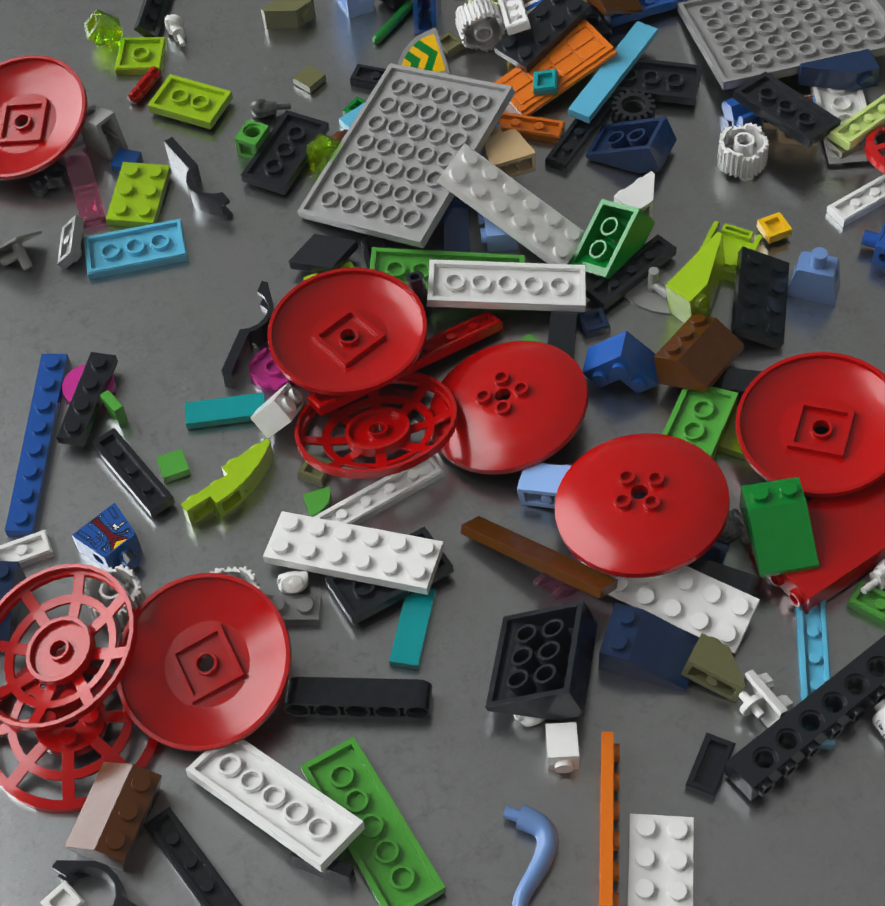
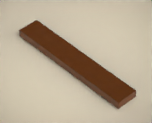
(539, 557)

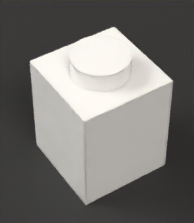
(562, 747)

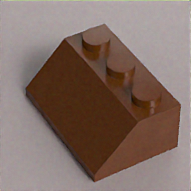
(697, 354)
(114, 813)

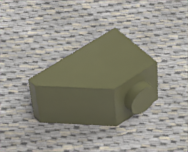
(287, 13)
(714, 668)

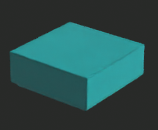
(545, 82)

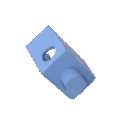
(815, 277)

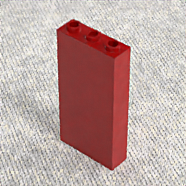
(847, 543)

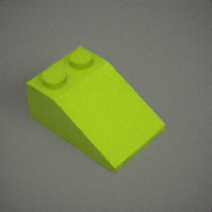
(697, 282)

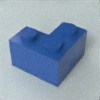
(622, 359)

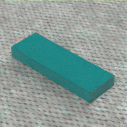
(222, 410)
(412, 630)

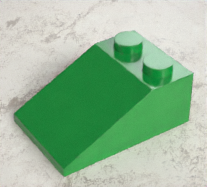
(612, 238)
(778, 526)

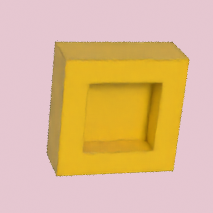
(774, 227)

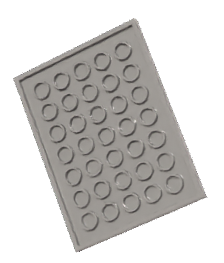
(778, 35)
(398, 149)

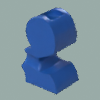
(739, 114)

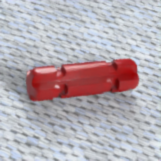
(144, 85)

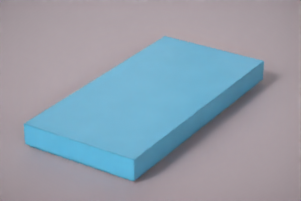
(135, 249)

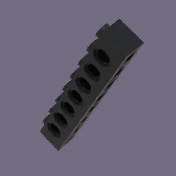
(835, 692)

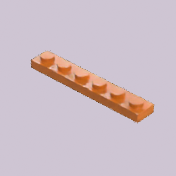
(608, 813)

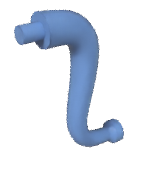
(547, 840)

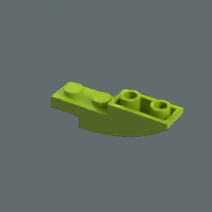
(239, 481)

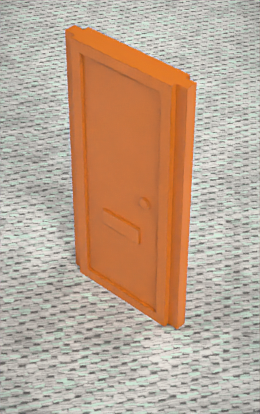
(574, 59)

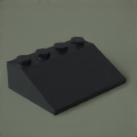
(544, 662)

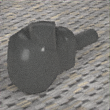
(262, 108)

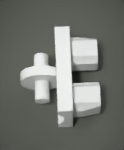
(761, 700)

